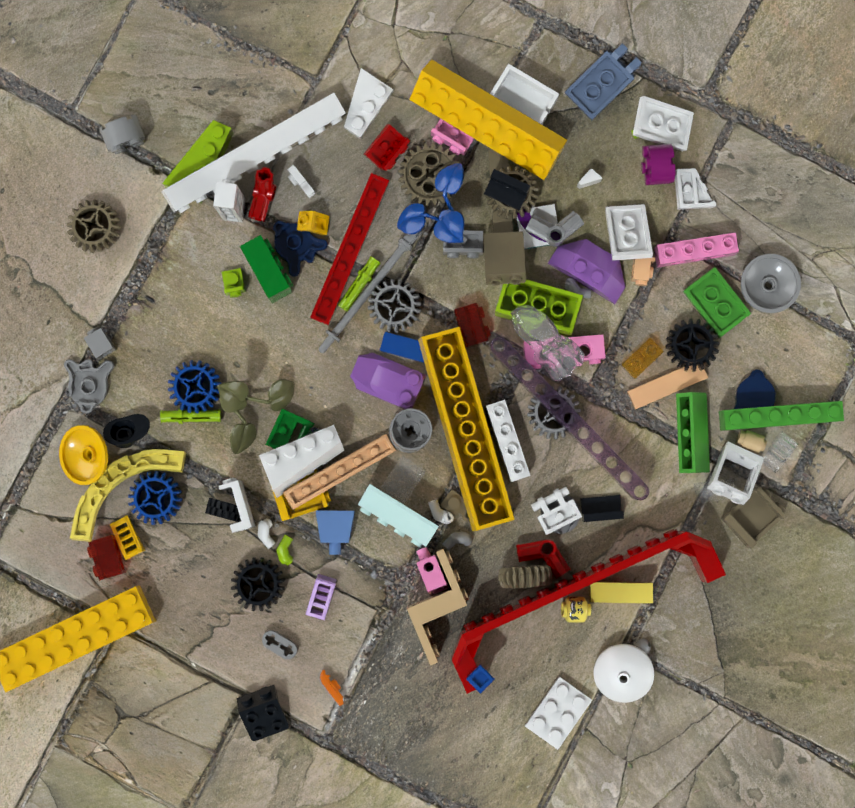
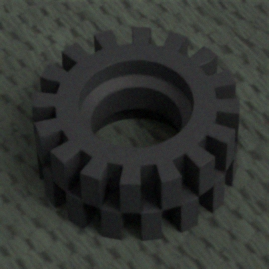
(223, 510)

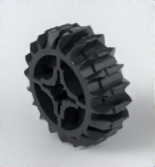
(700, 345)
(249, 579)

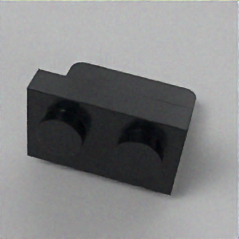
(262, 713)

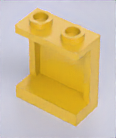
(317, 503)

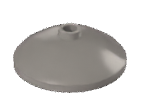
(780, 274)

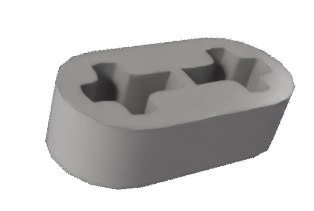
(276, 648)

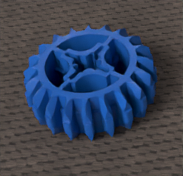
(189, 394)
(170, 488)

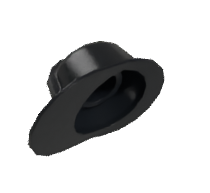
(126, 430)

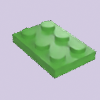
(716, 302)

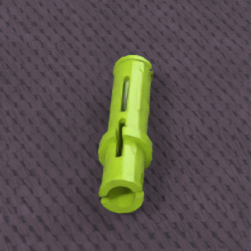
(357, 286)
(183, 416)

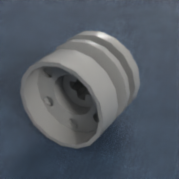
(421, 427)

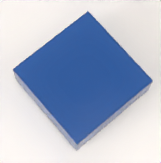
(480, 679)

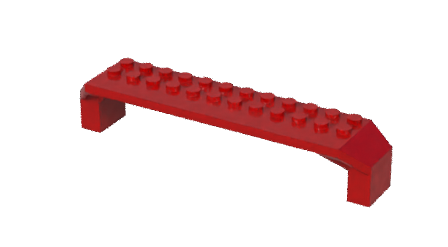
(699, 549)

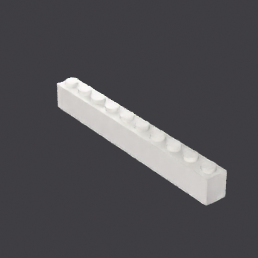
(254, 152)

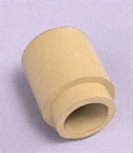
(751, 441)

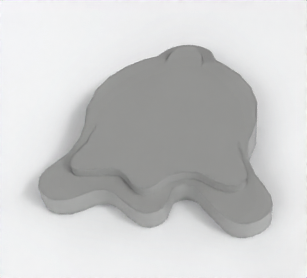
(88, 384)

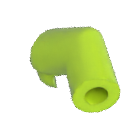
(282, 550)

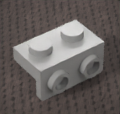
(471, 245)

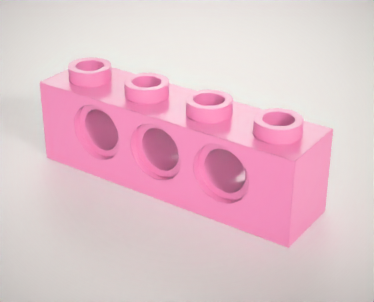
(696, 250)
(594, 343)

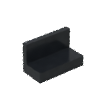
(507, 190)
(601, 508)

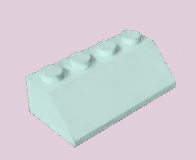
(397, 515)

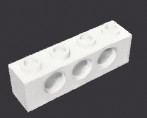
(229, 201)
(507, 440)

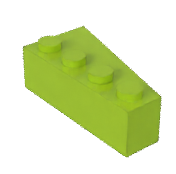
(207, 148)

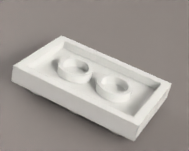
(663, 123)
(628, 232)
(558, 712)

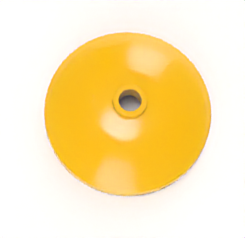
(83, 455)

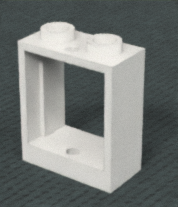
(744, 458)

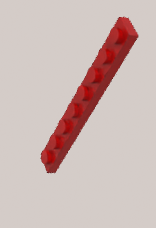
(349, 249)

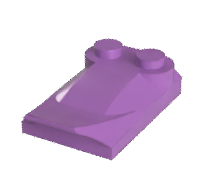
(387, 380)

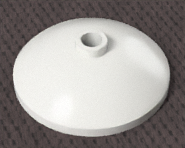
(623, 661)

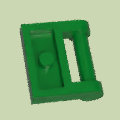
(284, 429)

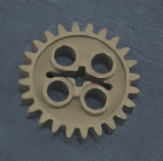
(418, 162)

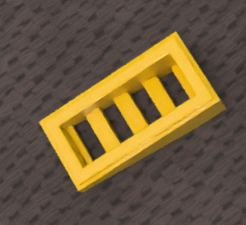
(120, 540)

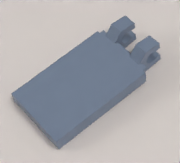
(602, 82)

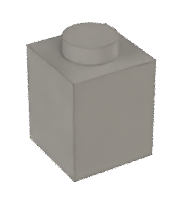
(99, 343)

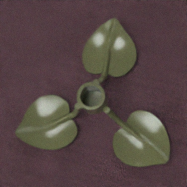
(234, 397)

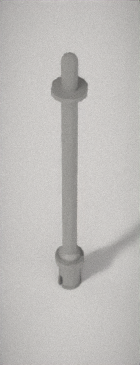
(404, 245)

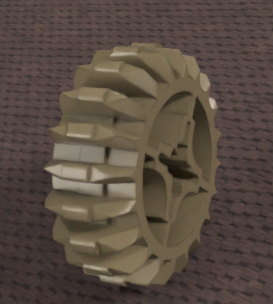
(529, 201)
(96, 219)
(525, 576)

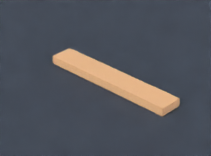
(339, 471)

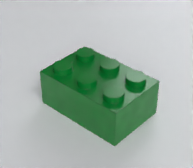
(267, 268)

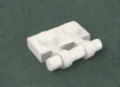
(559, 516)

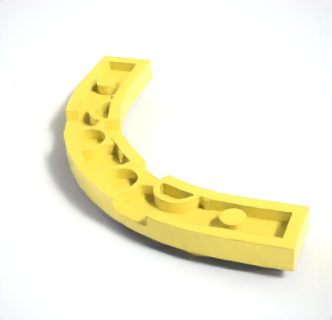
(114, 474)

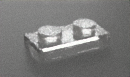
(706, 495)

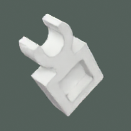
(296, 178)

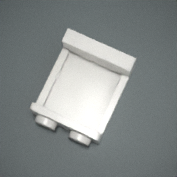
(242, 504)

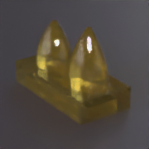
(642, 358)

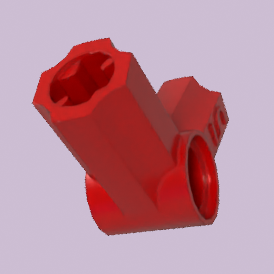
(262, 194)
(533, 551)

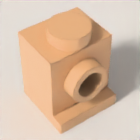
(642, 271)

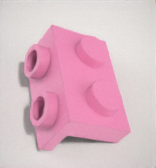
(451, 136)

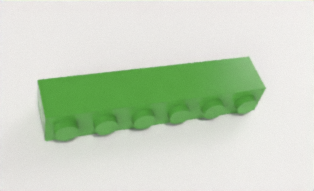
(781, 415)

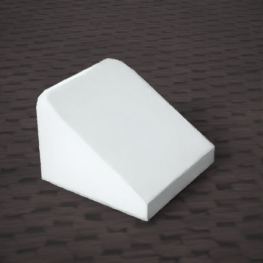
(589, 178)

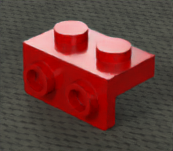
(387, 148)

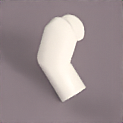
(439, 514)
(263, 533)

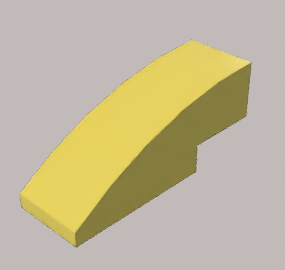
(621, 592)

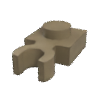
(455, 504)

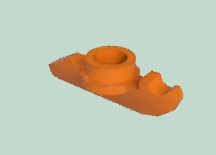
(332, 687)

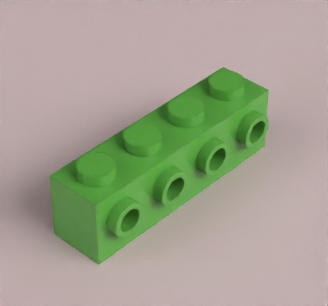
(692, 432)

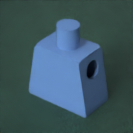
(335, 528)

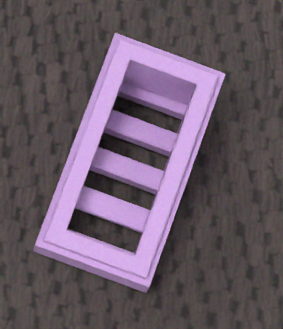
(326, 581)

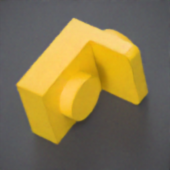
(313, 222)

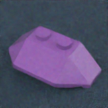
(591, 268)

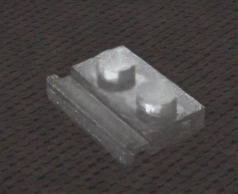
(403, 480)

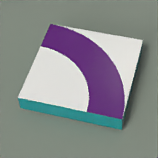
(546, 213)

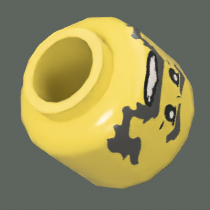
(575, 609)

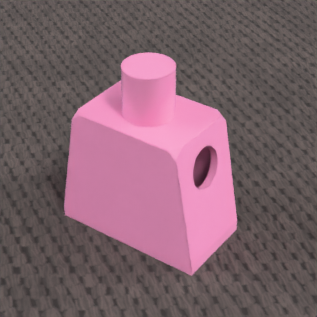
(434, 579)

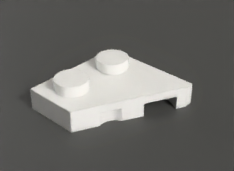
(691, 191)

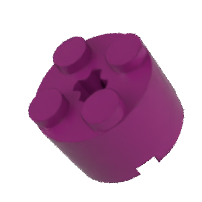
(658, 164)

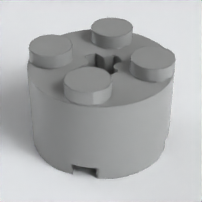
(122, 133)

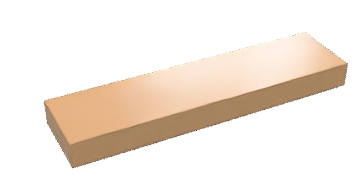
(665, 386)

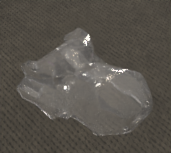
(552, 351)

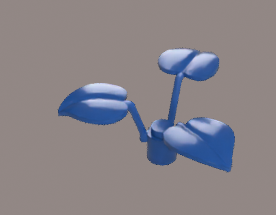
(450, 222)

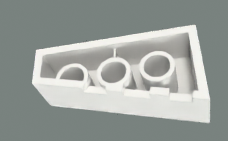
(300, 458)

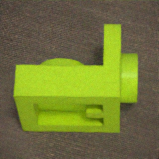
(233, 283)

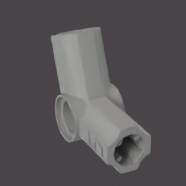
(565, 228)

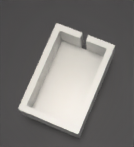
(525, 94)

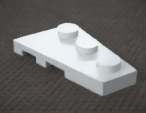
(366, 103)

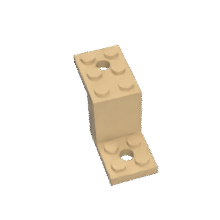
(437, 606)

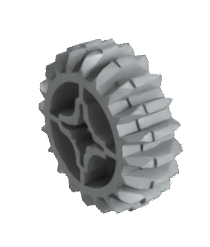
(403, 308)
(540, 423)

